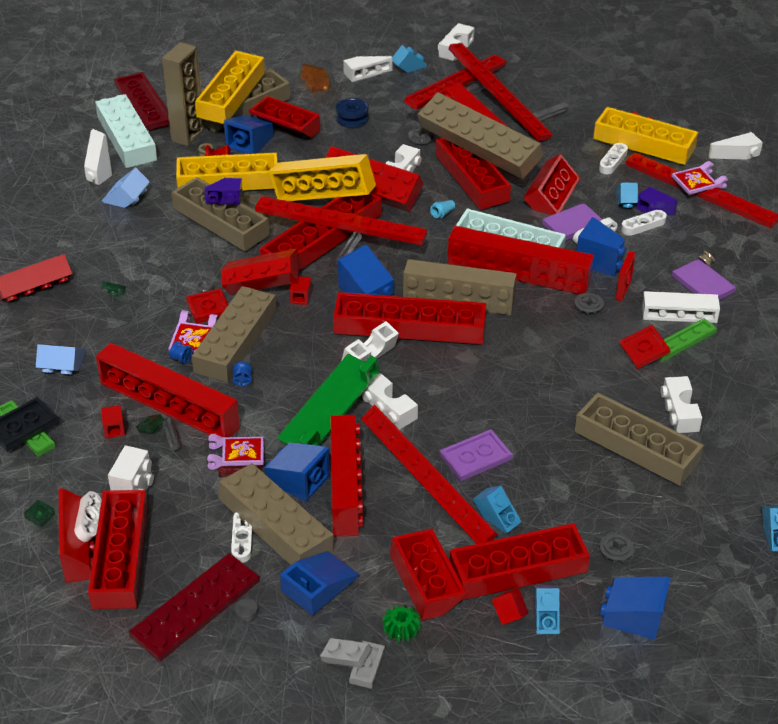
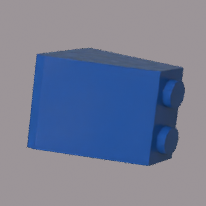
(247, 134)
(604, 245)
(364, 274)
(300, 469)
(636, 605)

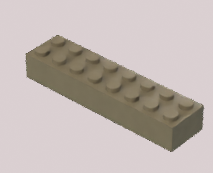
(480, 135)

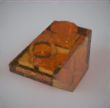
(315, 78)

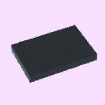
(25, 423)

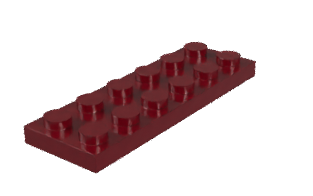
(144, 100)
(194, 607)

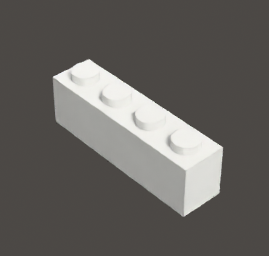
(680, 307)

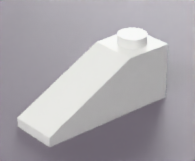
(366, 66)
(737, 147)
(97, 159)

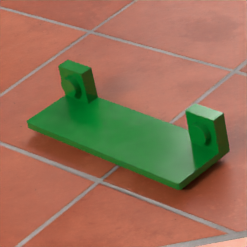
(333, 397)

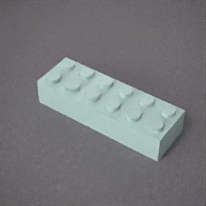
(126, 131)
(505, 227)

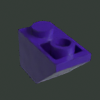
(224, 191)
(653, 200)

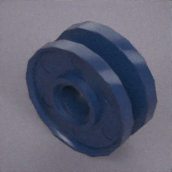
(352, 112)

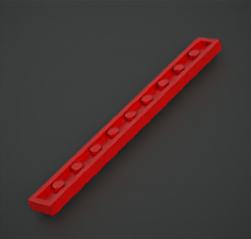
(502, 94)
(422, 97)
(714, 195)
(341, 220)
(429, 476)

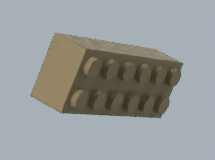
(270, 85)
(182, 90)
(231, 222)
(460, 283)
(234, 333)
(639, 438)
(274, 515)

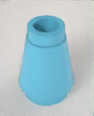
(440, 209)

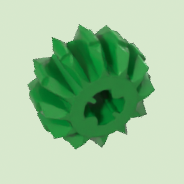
(401, 623)

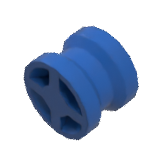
(181, 352)
(242, 373)

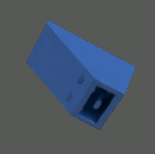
(316, 580)

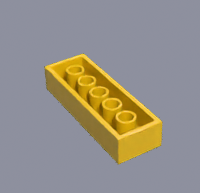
(230, 87)
(646, 135)
(250, 167)
(322, 178)

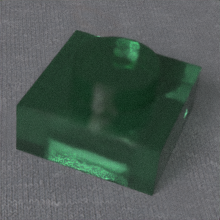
(113, 288)
(150, 424)
(39, 513)

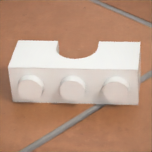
(458, 34)
(406, 158)
(381, 341)
(677, 395)
(399, 410)

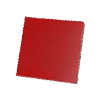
(625, 275)
(206, 303)
(644, 346)

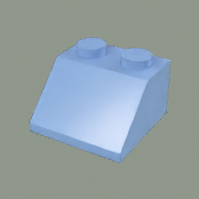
(127, 189)
(59, 357)

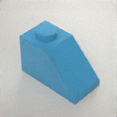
(627, 194)

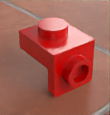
(225, 150)

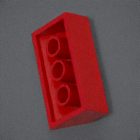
(287, 116)
(552, 186)
(261, 271)
(33, 277)
(74, 554)
(426, 573)

